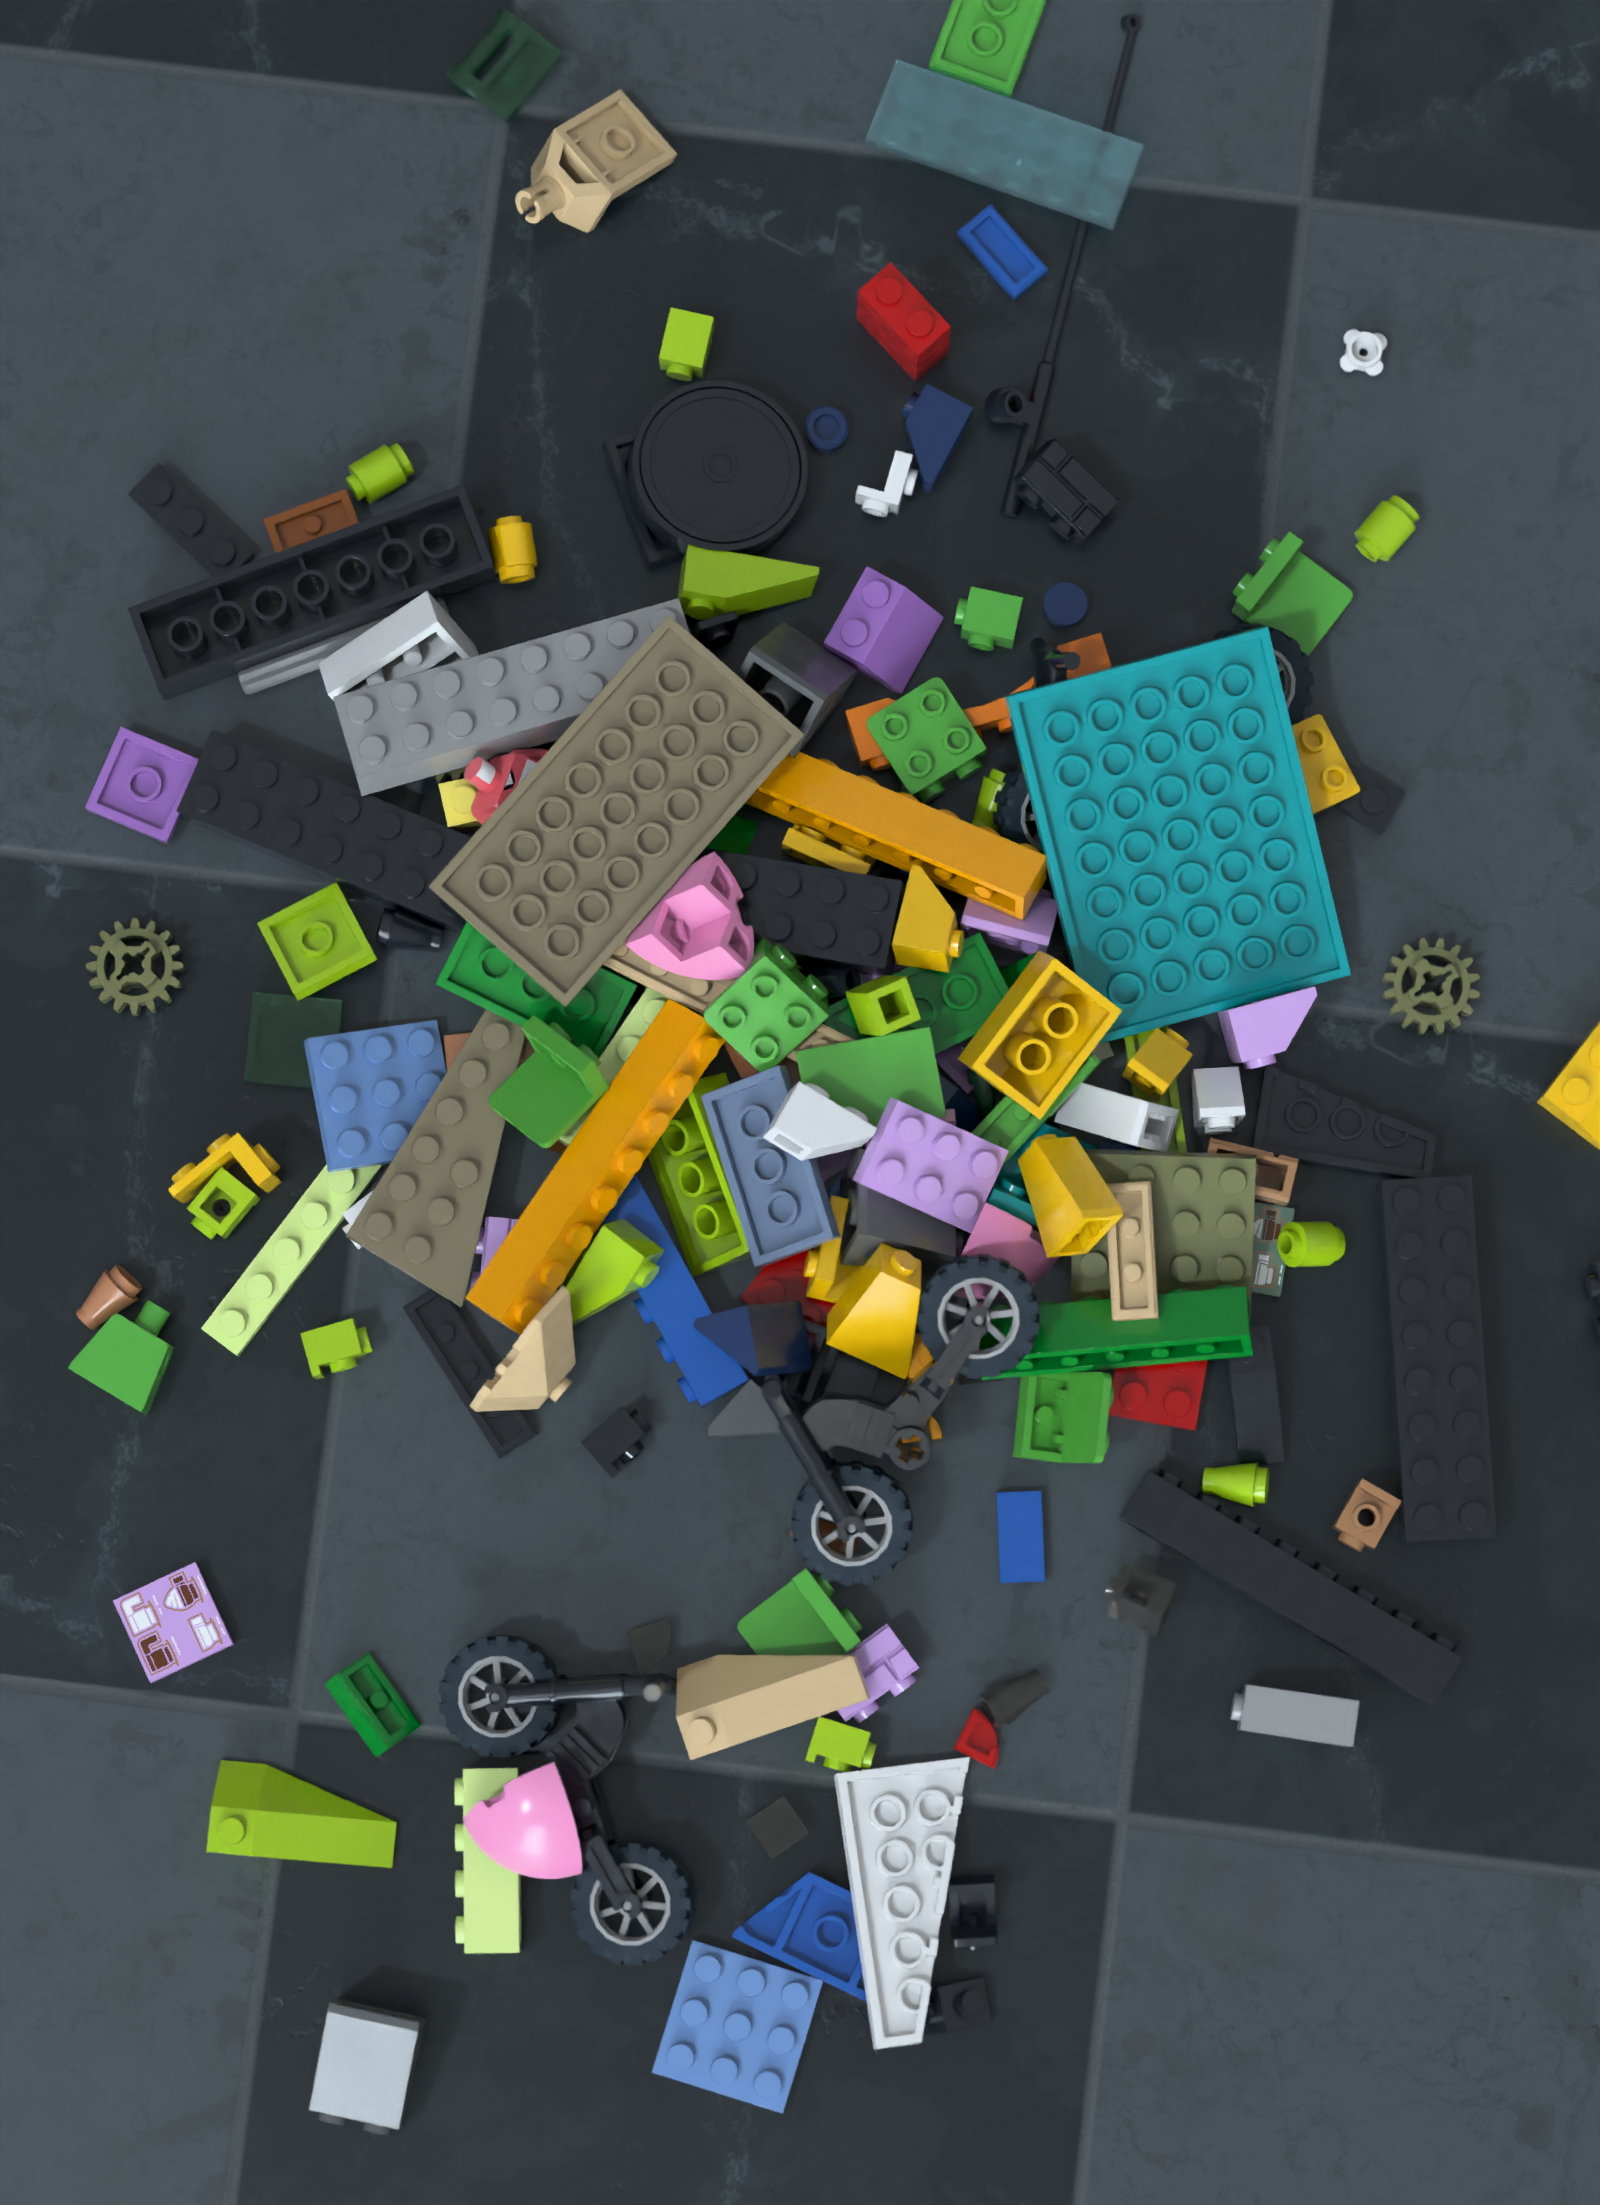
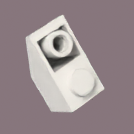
(1217, 1099)
(815, 1126)

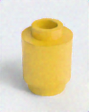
(513, 549)

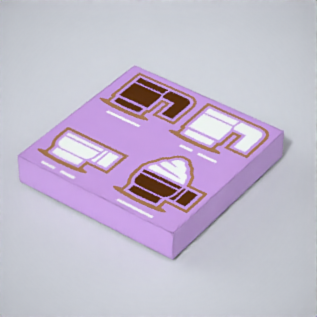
(173, 1622)

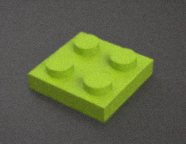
(317, 941)

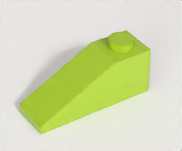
(739, 582)
(612, 1268)

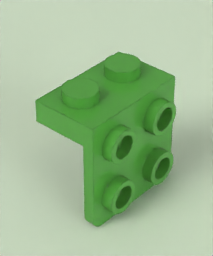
(1291, 594)
(927, 740)
(768, 1007)
(550, 1086)
(1064, 1417)
(801, 1621)

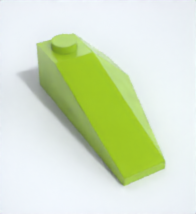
(282, 1817)

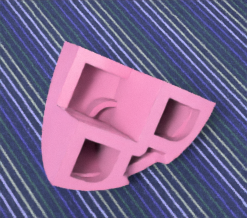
(697, 925)
(1010, 1239)
(529, 1827)

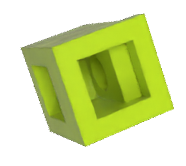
(221, 1187)
(335, 1346)
(841, 1745)

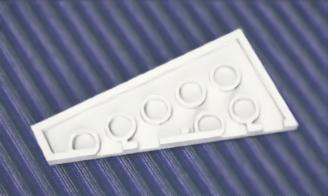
(899, 1865)

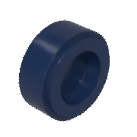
(826, 428)
(1065, 604)

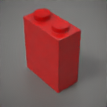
(903, 322)

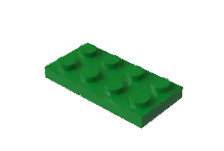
(496, 983)
(949, 1002)

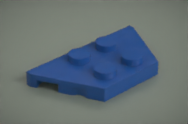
(811, 1930)

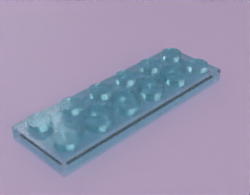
(1004, 144)

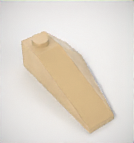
(536, 1364)
(753, 1695)

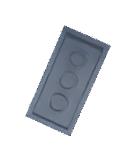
(774, 1193)

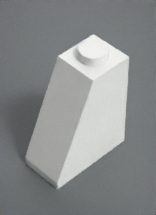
(1119, 1117)

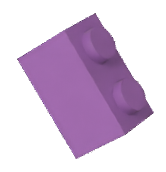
(883, 630)

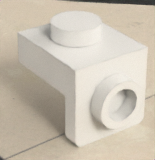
(899, 482)

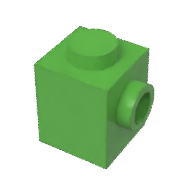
(988, 618)

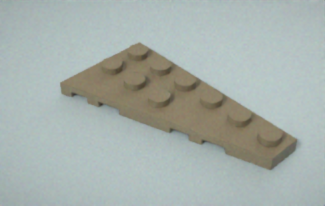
(438, 1184)

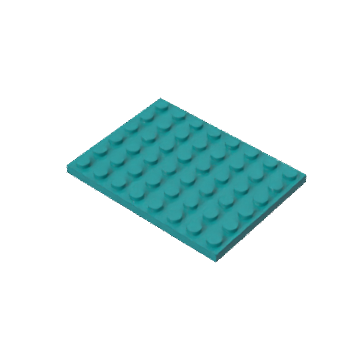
(1179, 832)

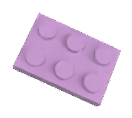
(930, 1165)

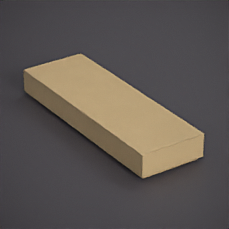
(1133, 1254)

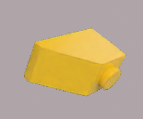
(926, 926)
(1158, 1063)

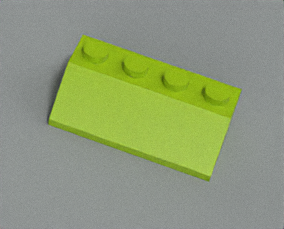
(697, 1187)

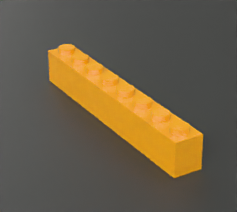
(904, 832)
(596, 1167)

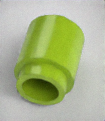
(379, 473)
(1386, 529)
(1310, 1244)

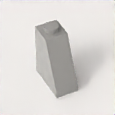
(1295, 1715)

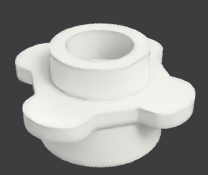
(1363, 340)

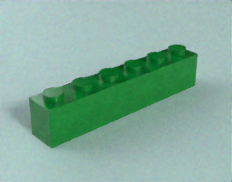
(1086, 1338)

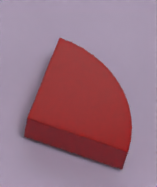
(979, 1739)

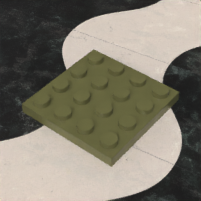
(1199, 1220)

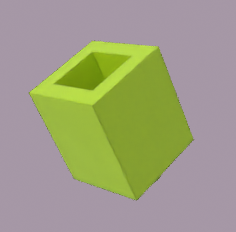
(686, 344)
(883, 1005)

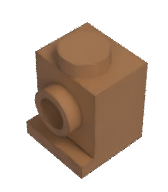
(1365, 1497)

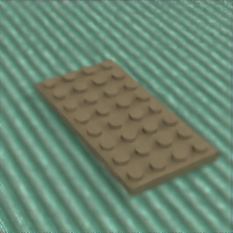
(616, 811)

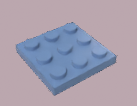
(372, 1089)
(737, 2026)

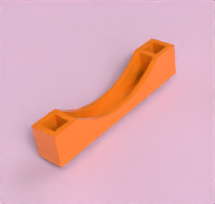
(983, 718)

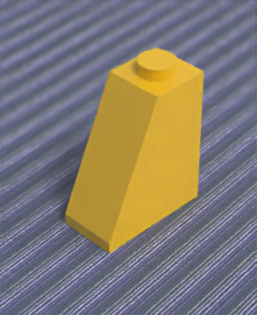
(1067, 1195)
(879, 1311)

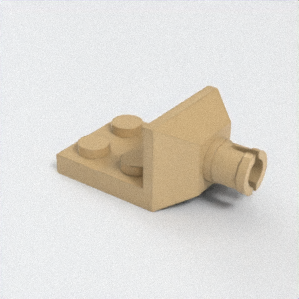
(593, 163)

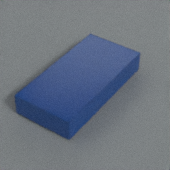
(1002, 252)
(1020, 1537)

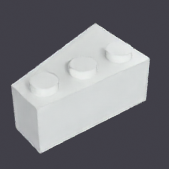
(402, 644)

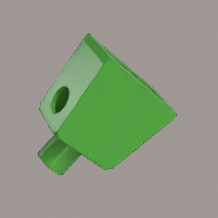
(127, 1357)

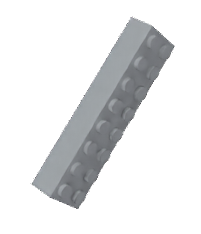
(487, 701)

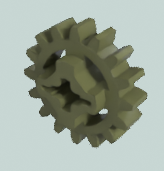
(120, 982)
(1440, 1004)

